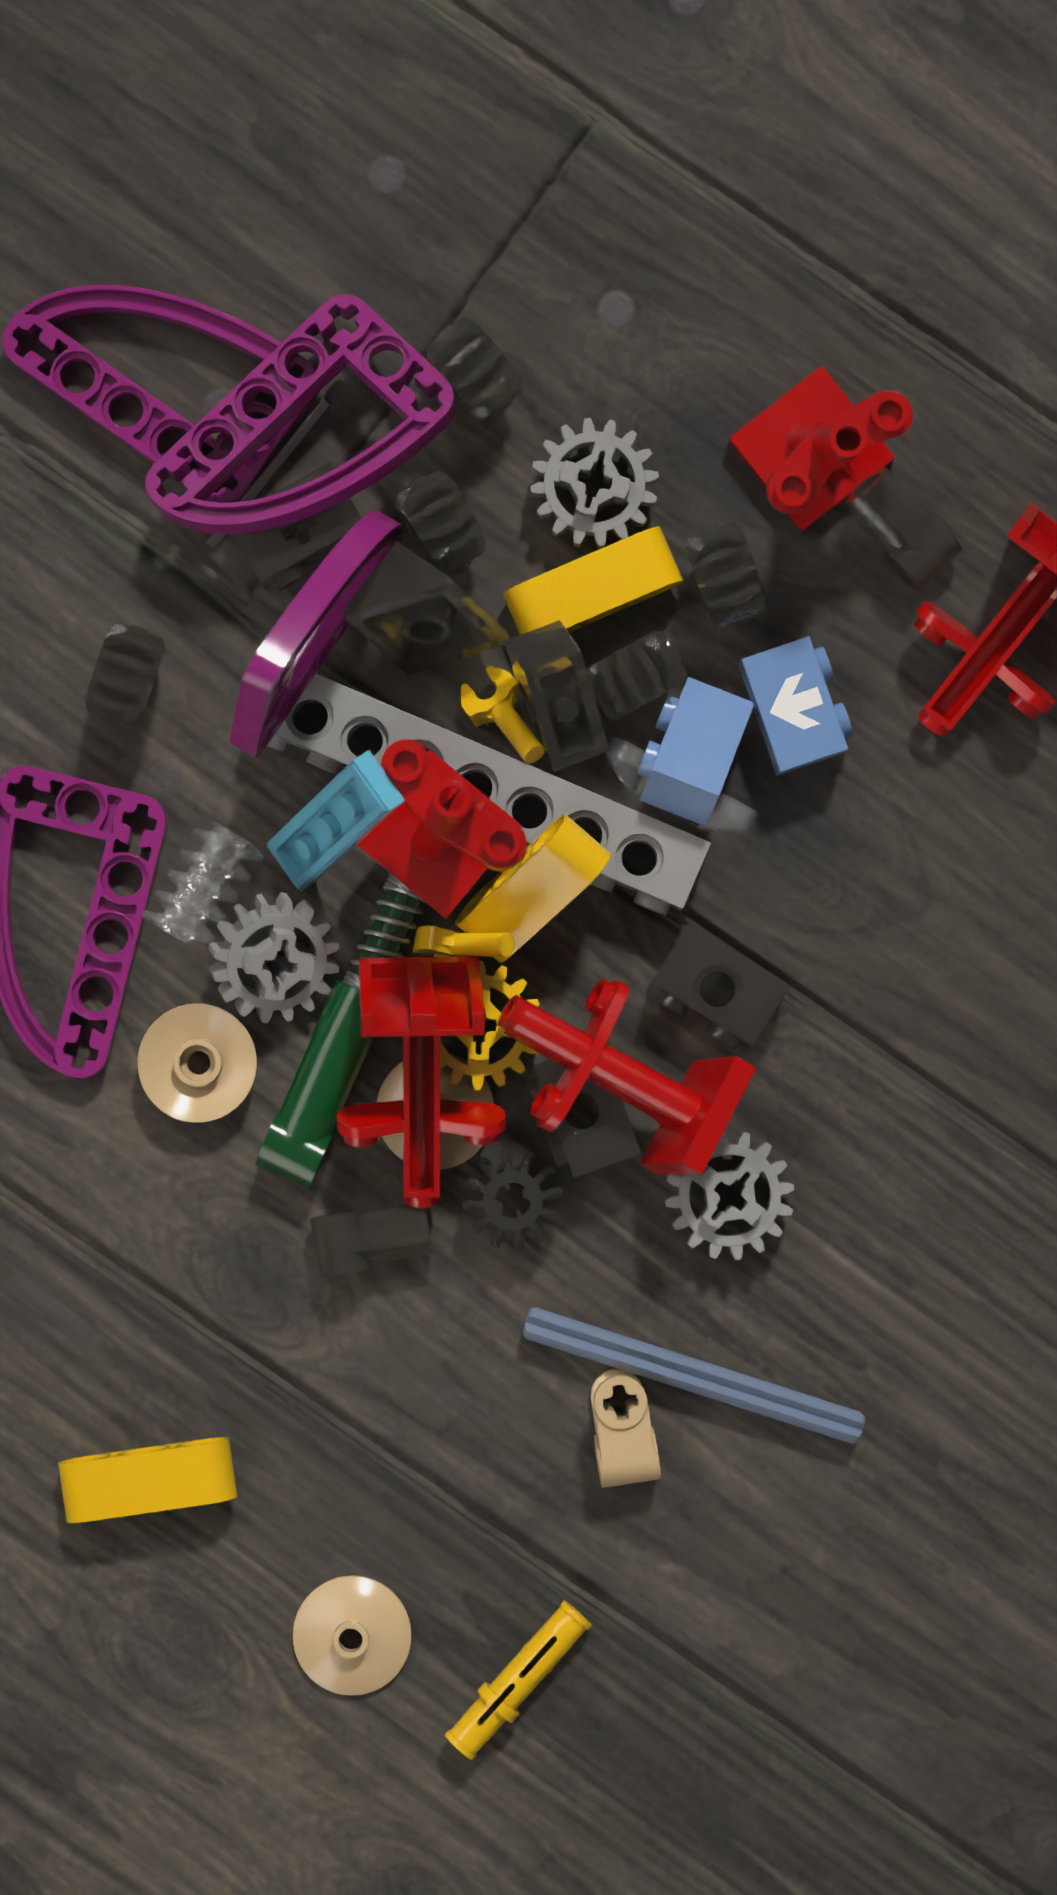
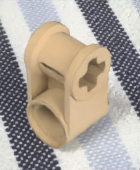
(623, 1439)

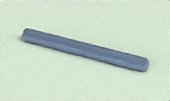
(693, 1375)

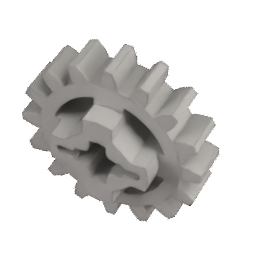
(567, 474)
(257, 938)
(762, 1220)

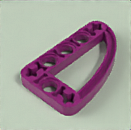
(112, 384)
(292, 395)
(307, 633)
(104, 906)

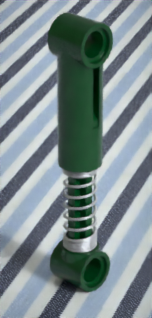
(335, 1052)

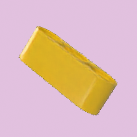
(596, 584)
(539, 886)
(147, 1480)

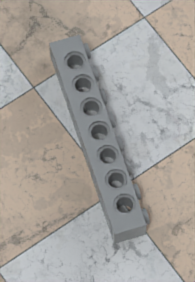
(676, 851)

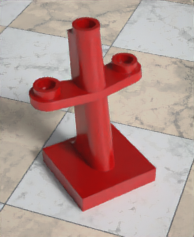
(819, 445)
(989, 652)
(442, 831)
(421, 1003)
(688, 1113)

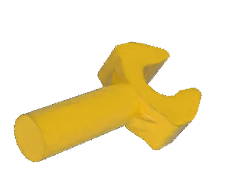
(502, 712)
(454, 944)

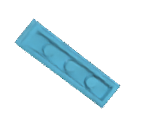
(335, 821)

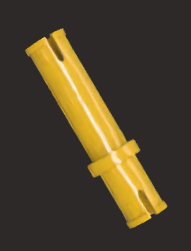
(469, 1733)

